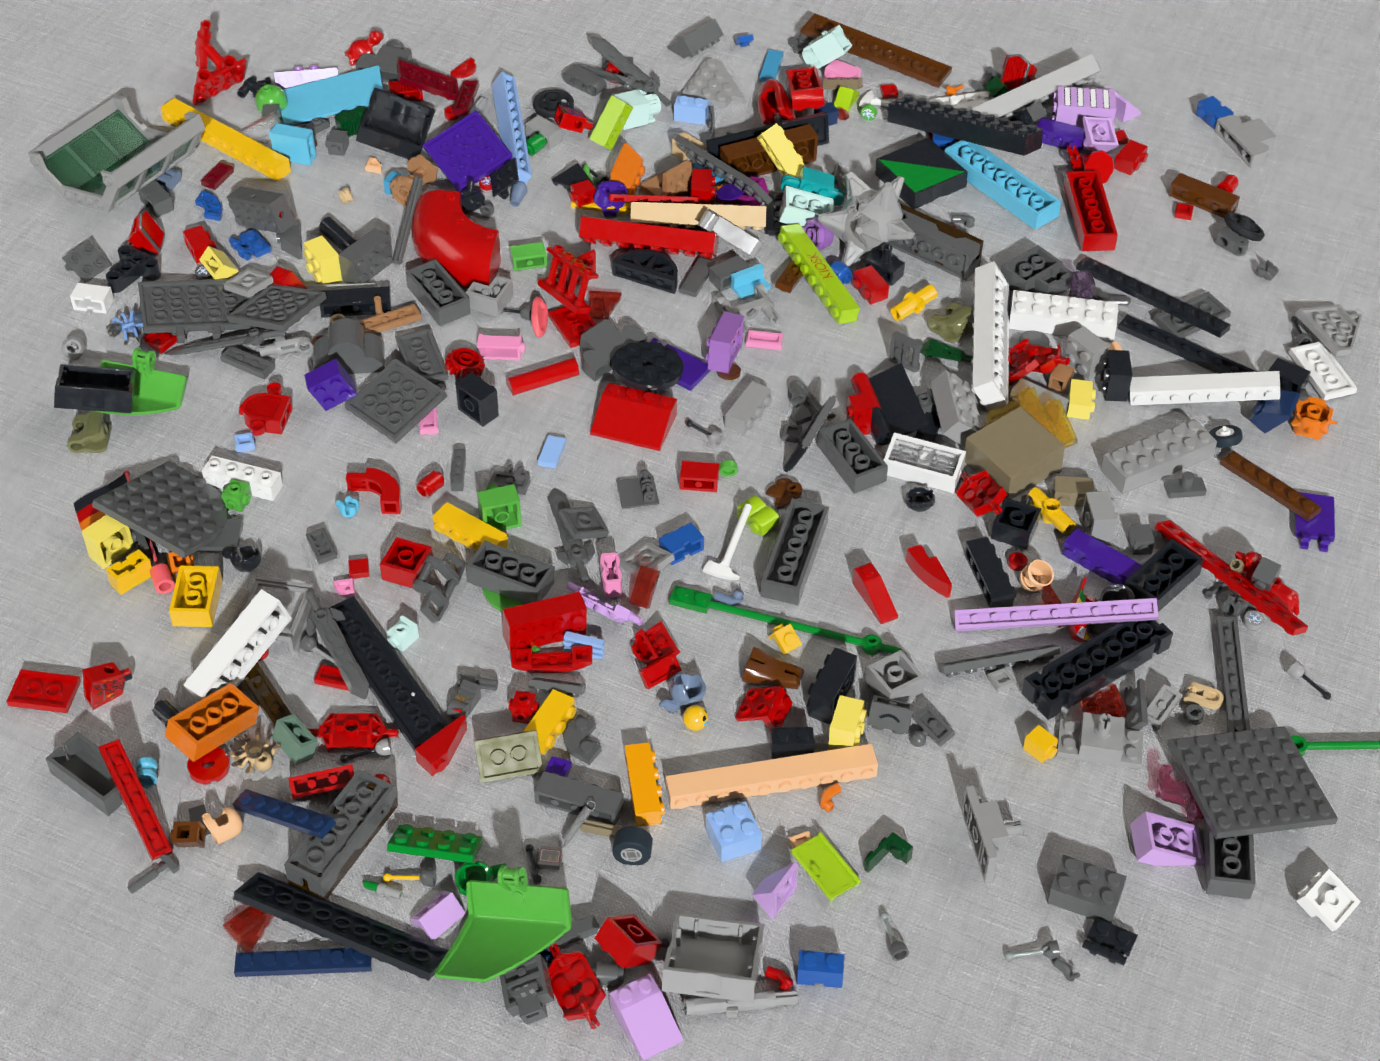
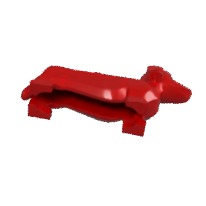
(1279, 592)

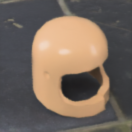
(1036, 575)
(224, 826)

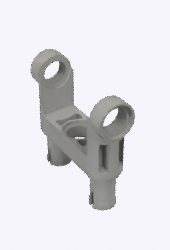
(761, 307)
(284, 346)

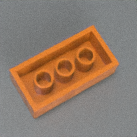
(211, 722)

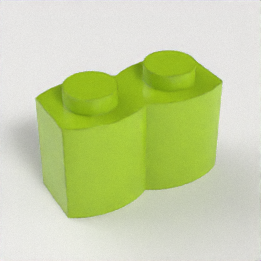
(761, 517)

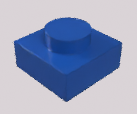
(744, 40)

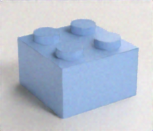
(733, 831)

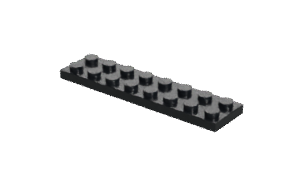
(818, 122)

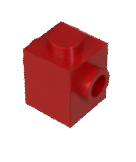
(582, 193)

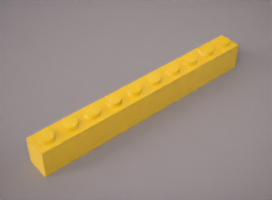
(230, 141)

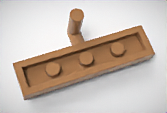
(391, 319)

